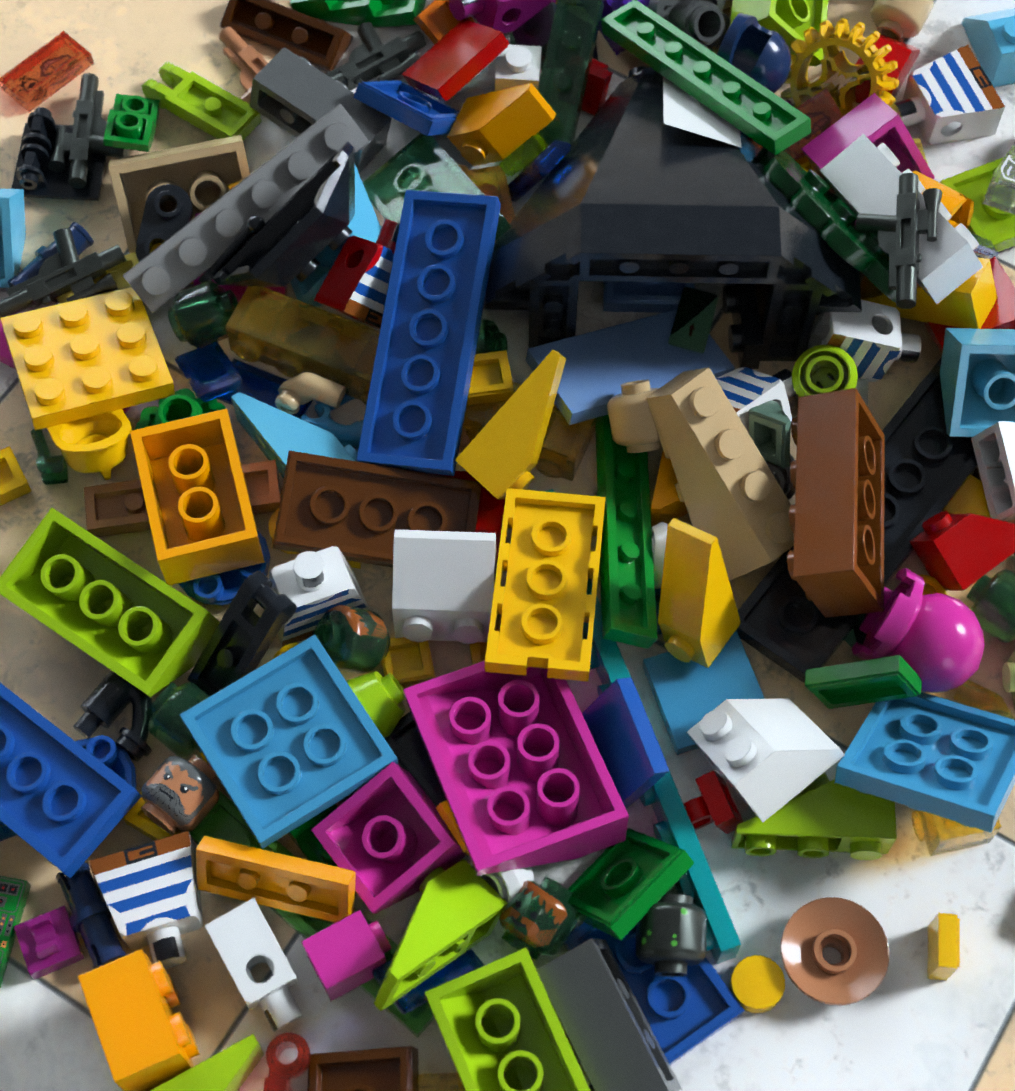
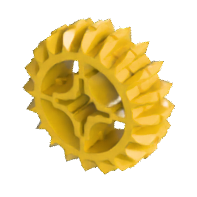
(836, 61)

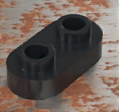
(159, 225)

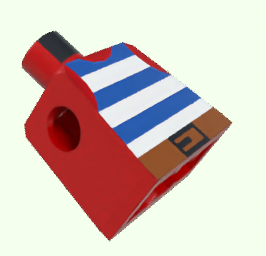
(361, 276)

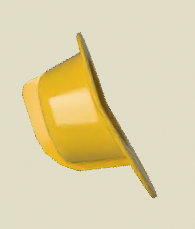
(93, 442)

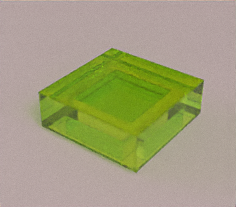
(523, 155)

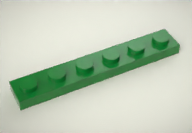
(707, 77)
(626, 542)

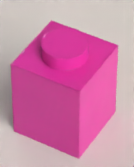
(346, 953)

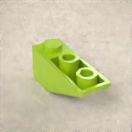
(823, 822)

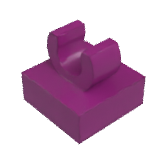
(49, 942)

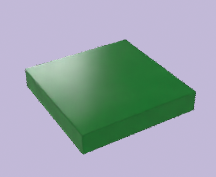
(627, 882)

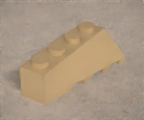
(721, 472)

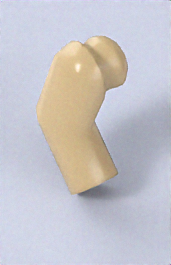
(305, 388)

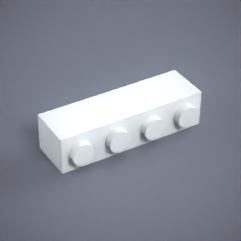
(869, 184)

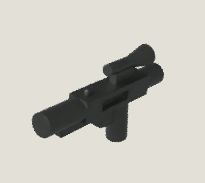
(375, 59)
(86, 135)
(900, 235)
(62, 274)

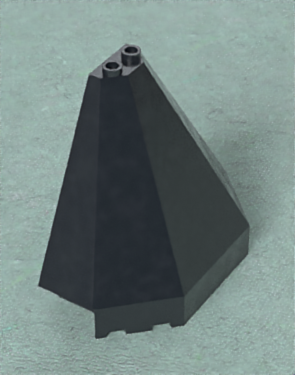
(664, 208)

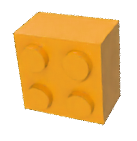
(137, 1022)

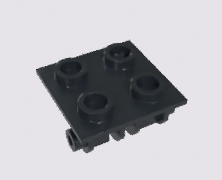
(33, 159)

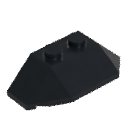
(299, 229)

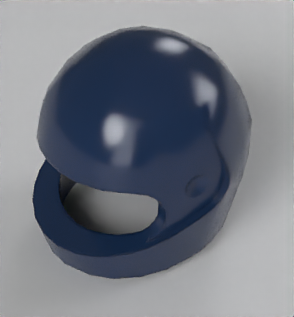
(756, 52)

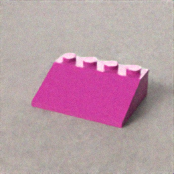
(517, 767)

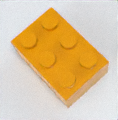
(196, 497)

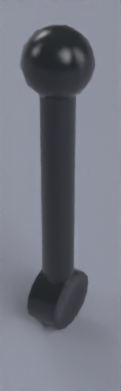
(254, 225)

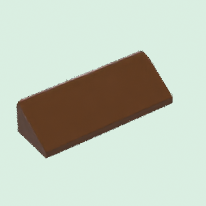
(283, 27)

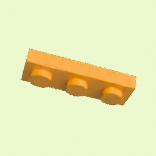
(275, 879)

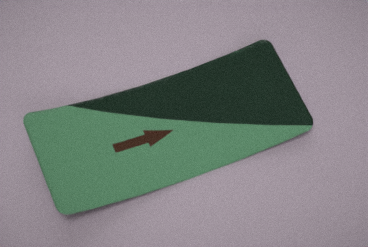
(693, 320)

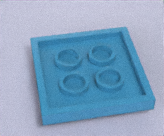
(288, 740)
(934, 758)

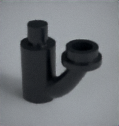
(106, 705)

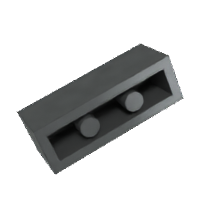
(299, 95)
(605, 1021)

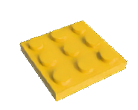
(86, 357)

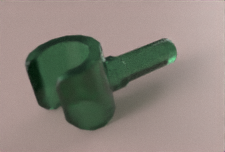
(52, 468)

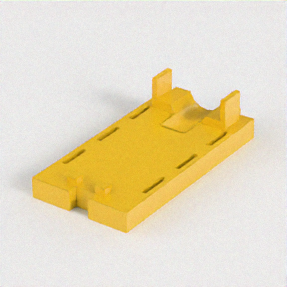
(546, 584)

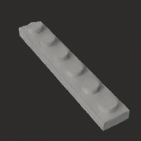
(261, 193)

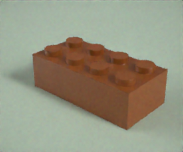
(838, 504)

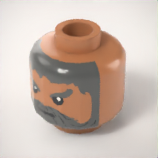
(180, 794)

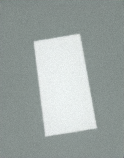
(689, 114)

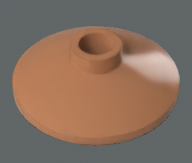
(849, 930)

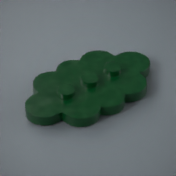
(829, 216)

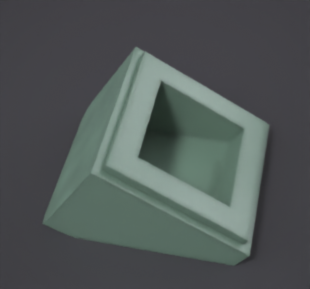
(771, 432)

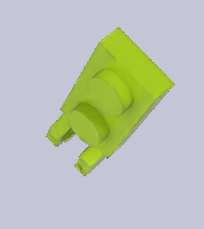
(202, 103)

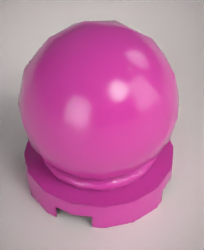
(928, 631)

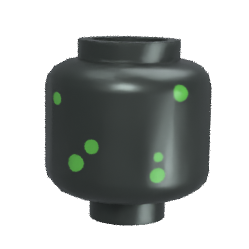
(672, 935)

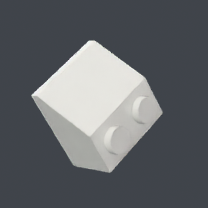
(443, 585)
(764, 750)

